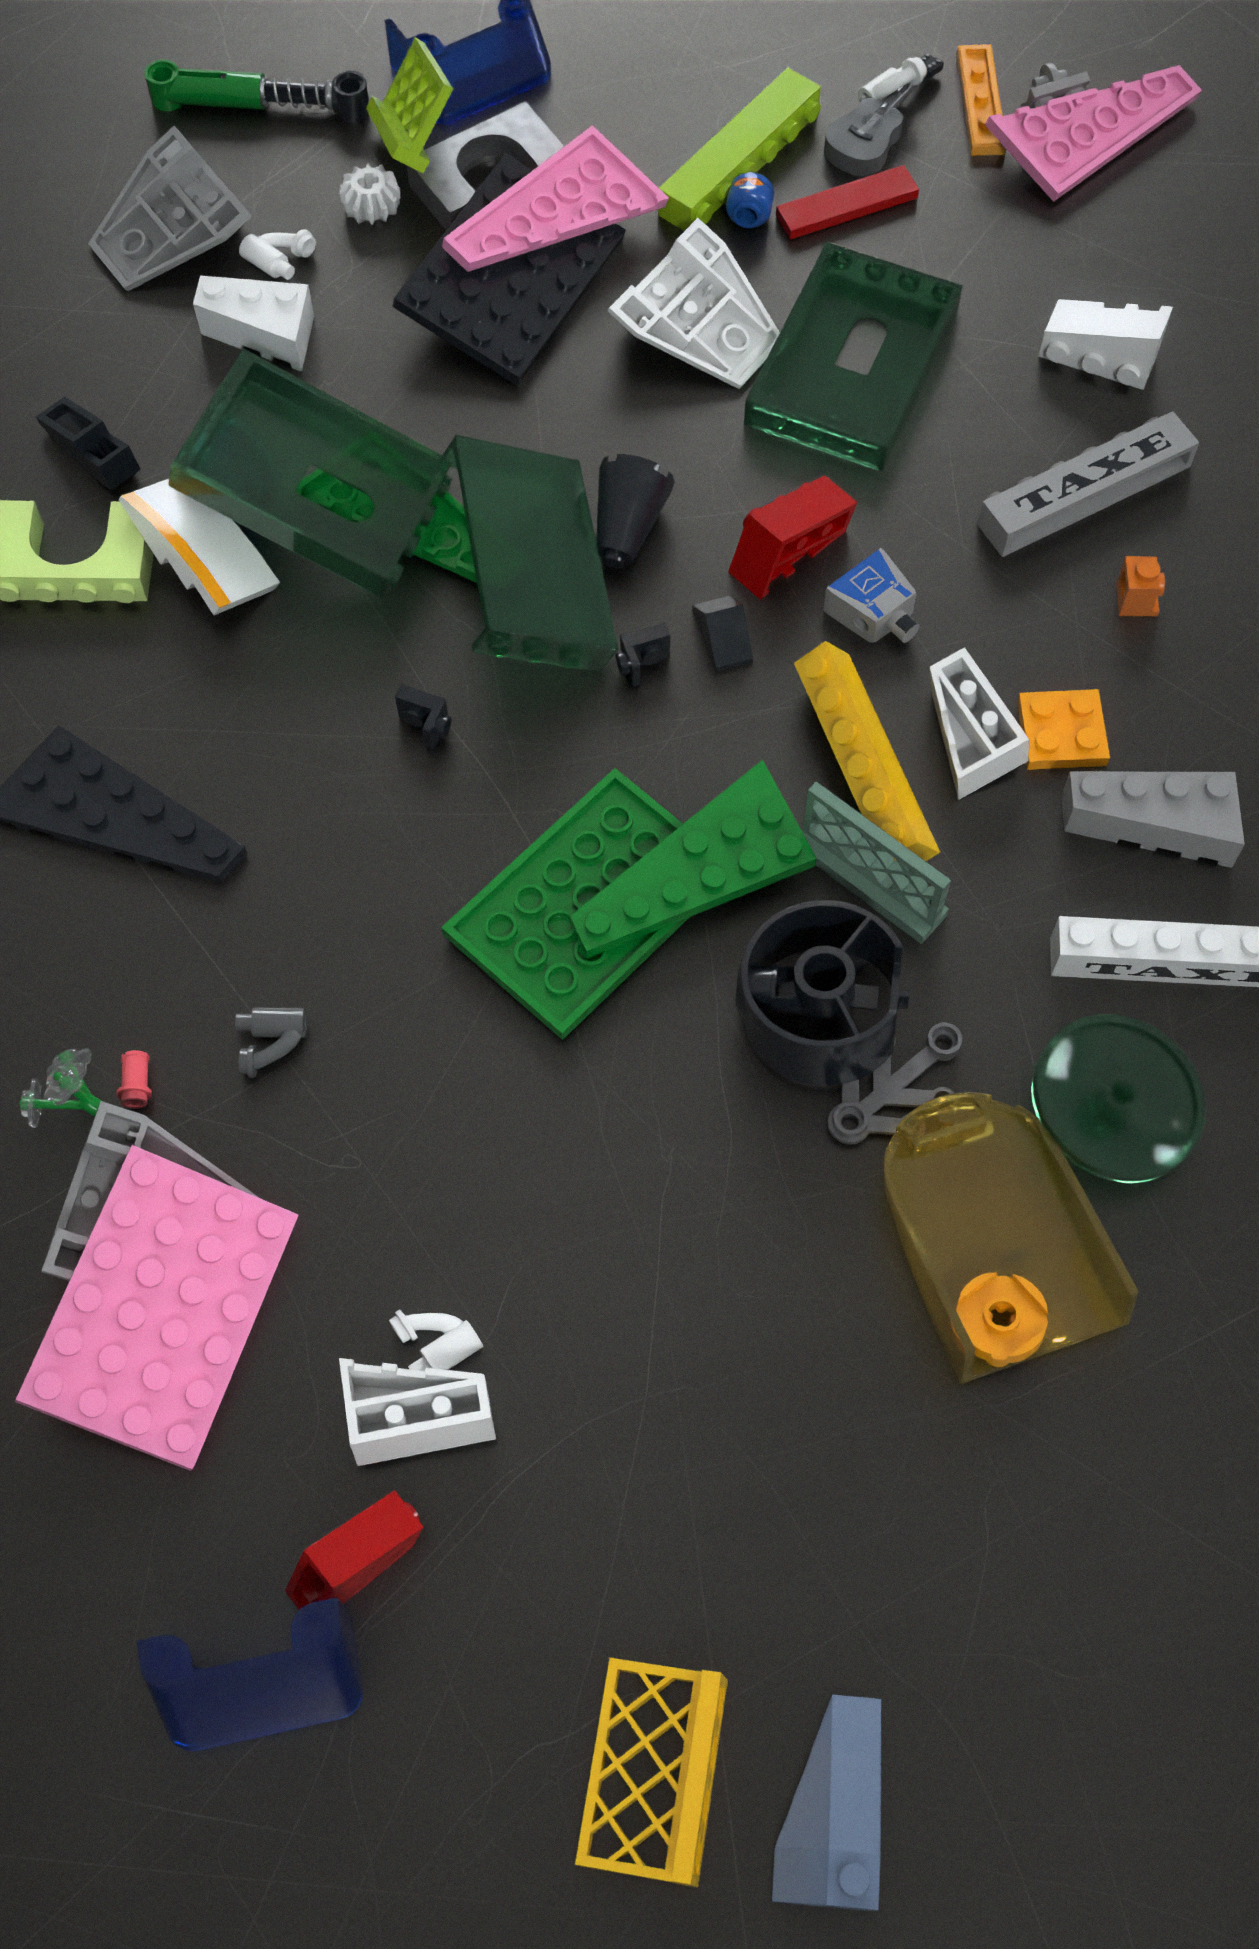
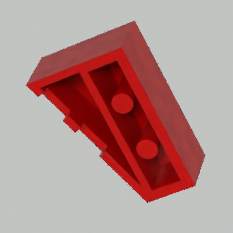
(788, 530)

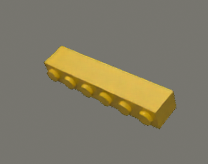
(863, 748)

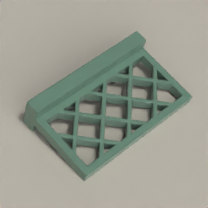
(876, 875)

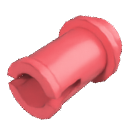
(134, 1085)

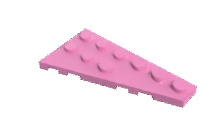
(1089, 128)
(562, 198)

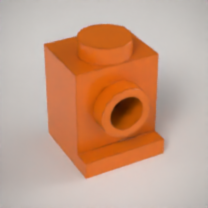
(1139, 586)

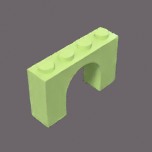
(114, 573)

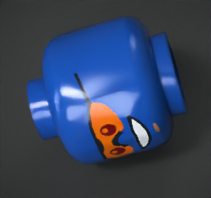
(750, 200)

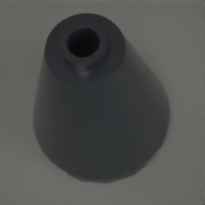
(628, 505)

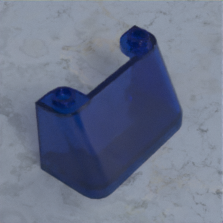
(259, 1694)

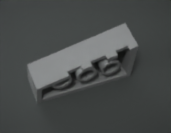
(1158, 809)

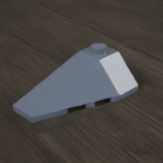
(834, 1822)

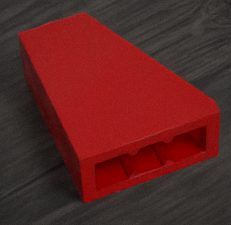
(355, 1552)

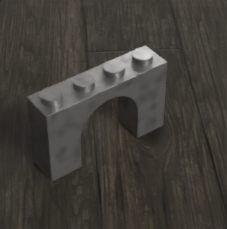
(512, 132)

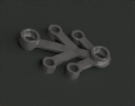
(891, 1091)

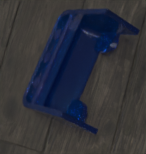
(485, 64)

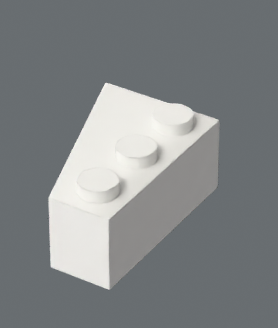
(1105, 340)
(975, 724)
(412, 1411)

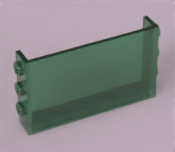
(533, 555)

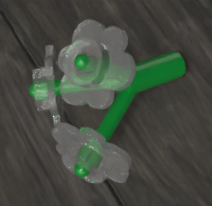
(63, 1079)

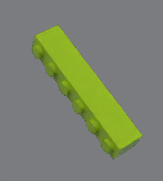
(740, 148)

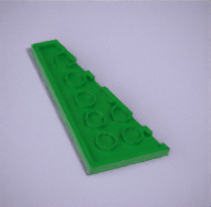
(442, 543)

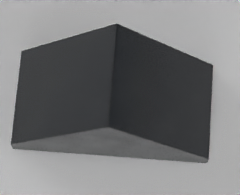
(724, 632)

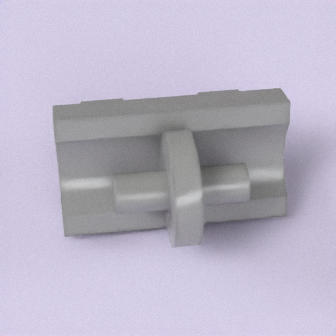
(1054, 84)

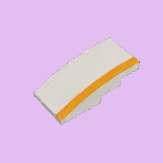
(200, 546)

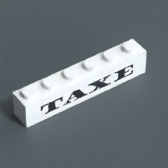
(1155, 951)

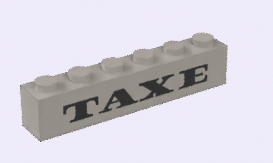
(1087, 483)

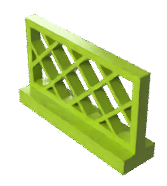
(411, 106)

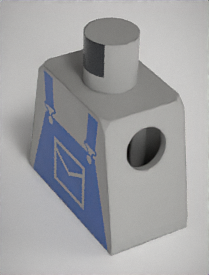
(873, 600)

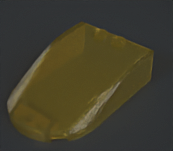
(993, 1193)

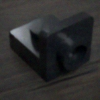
(640, 648)
(424, 710)

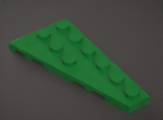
(717, 855)

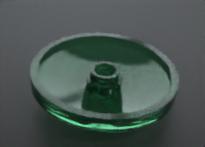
(1119, 1098)

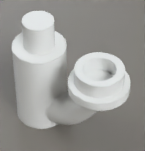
(892, 79)
(262, 251)
(446, 1351)

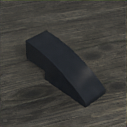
(89, 442)

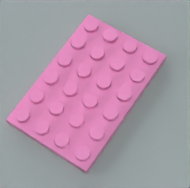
(158, 1309)

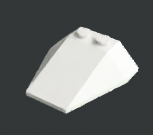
(700, 309)

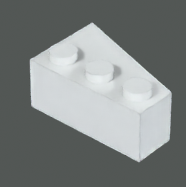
(256, 315)

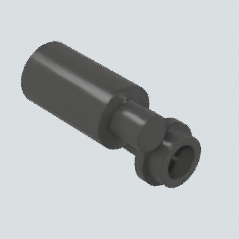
(283, 1023)

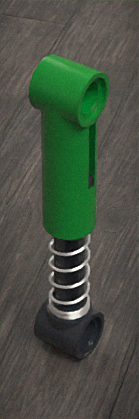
(175, 86)

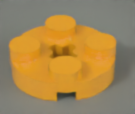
(1027, 1324)

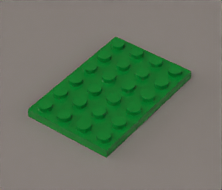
(522, 918)

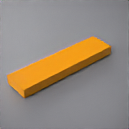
(979, 97)

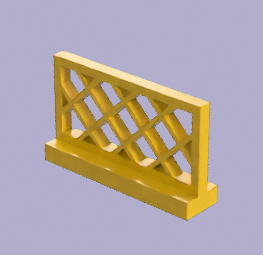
(695, 1775)

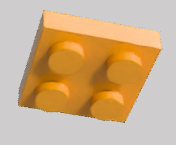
(1063, 729)

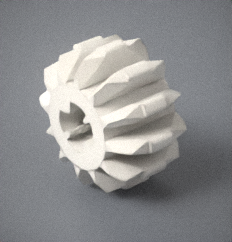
(370, 194)

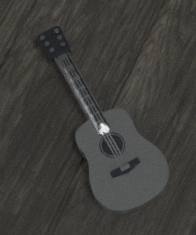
(862, 138)

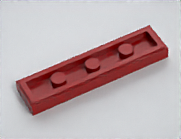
(847, 202)

